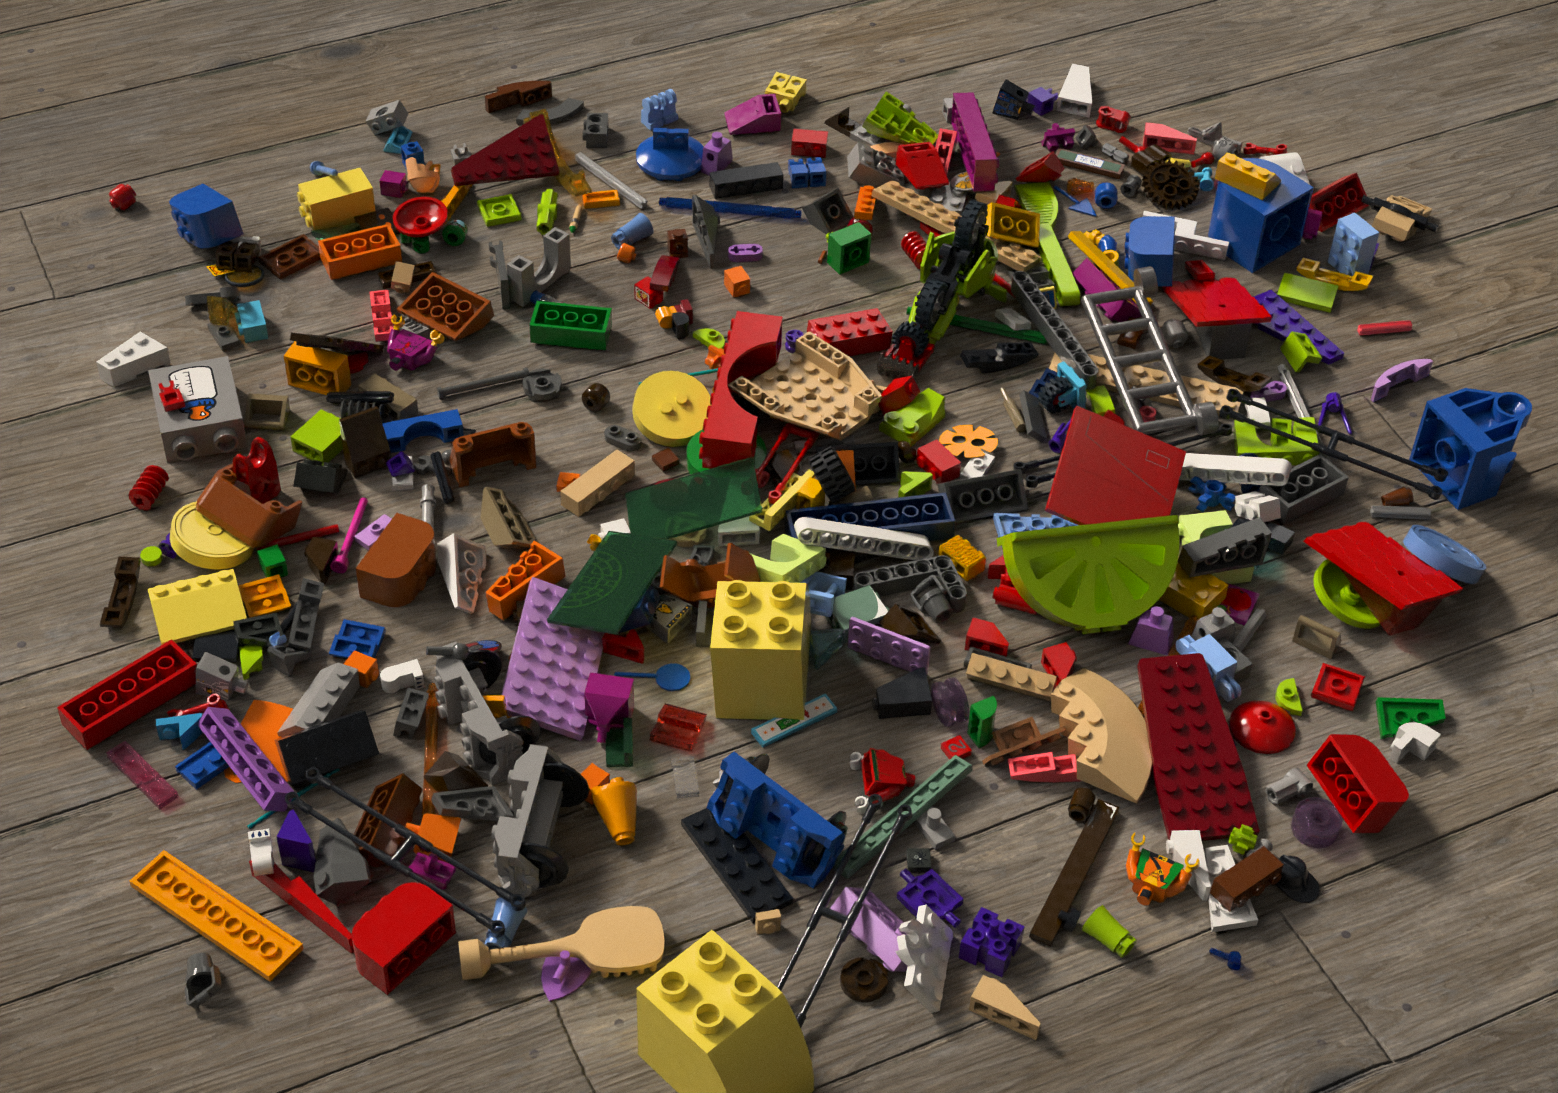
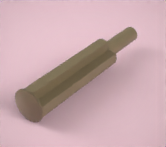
(1013, 411)

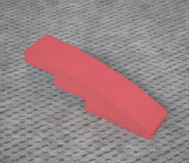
(381, 314)
(1044, 768)

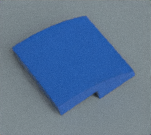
(358, 637)

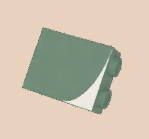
(861, 604)

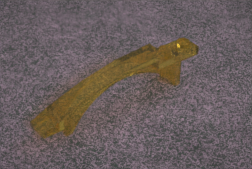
(572, 182)

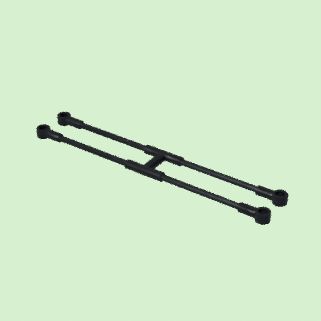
(1439, 474)
(1032, 481)
(411, 839)
(847, 920)

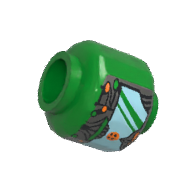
(455, 232)

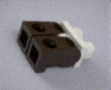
(238, 254)

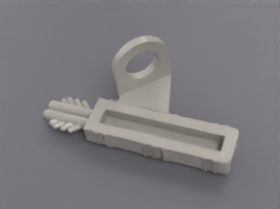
(1211, 134)

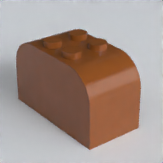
(398, 562)

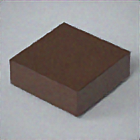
(665, 459)

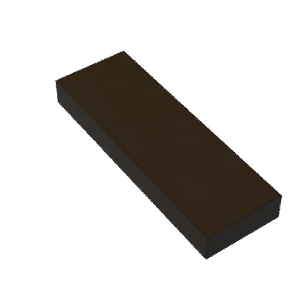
(421, 272)

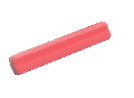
(1385, 327)

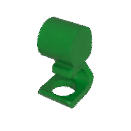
(419, 244)

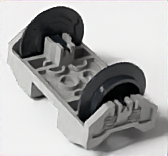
(488, 742)

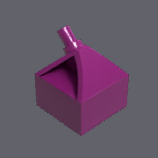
(608, 702)

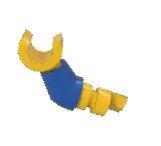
(1105, 244)

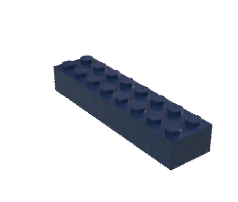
(917, 514)

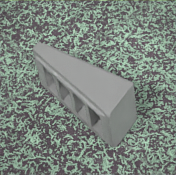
(416, 327)

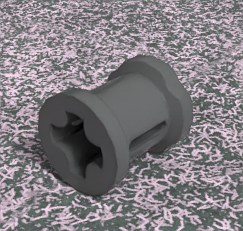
(1129, 188)

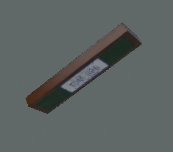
(1090, 163)

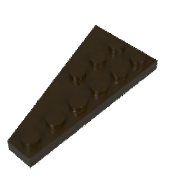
(335, 343)

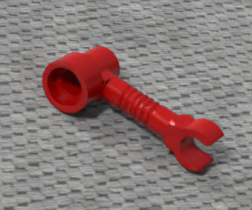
(1253, 149)
(212, 701)

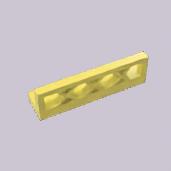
(788, 501)

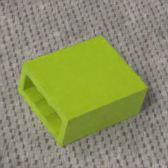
(318, 438)

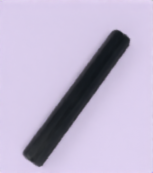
(363, 396)

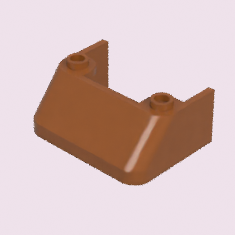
(242, 514)
(698, 582)

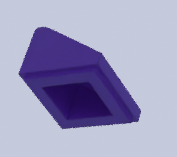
(400, 465)

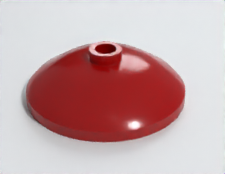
(420, 216)
(1262, 727)

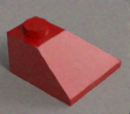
(1042, 170)

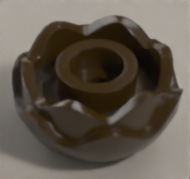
(905, 452)

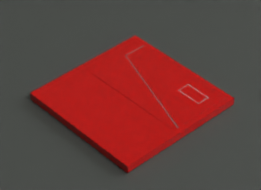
(1112, 473)

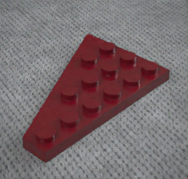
(516, 156)

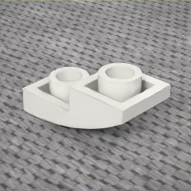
(1258, 414)

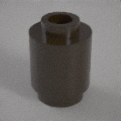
(1081, 804)

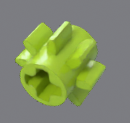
(1242, 839)

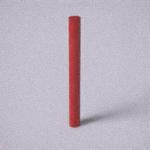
(302, 536)

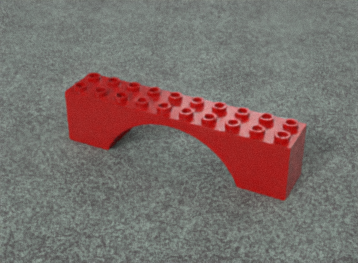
(750, 351)

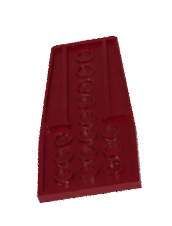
(1192, 749)

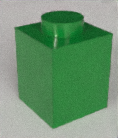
(272, 561)

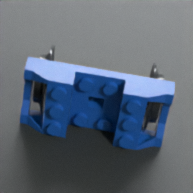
(777, 819)

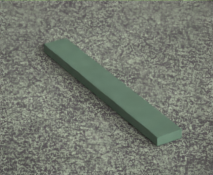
(919, 800)

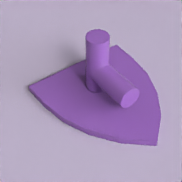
(563, 975)

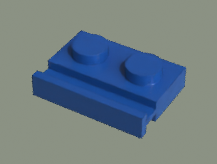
(202, 766)

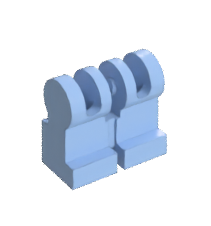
(659, 109)

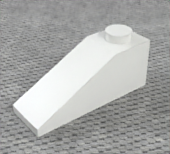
(1189, 842)

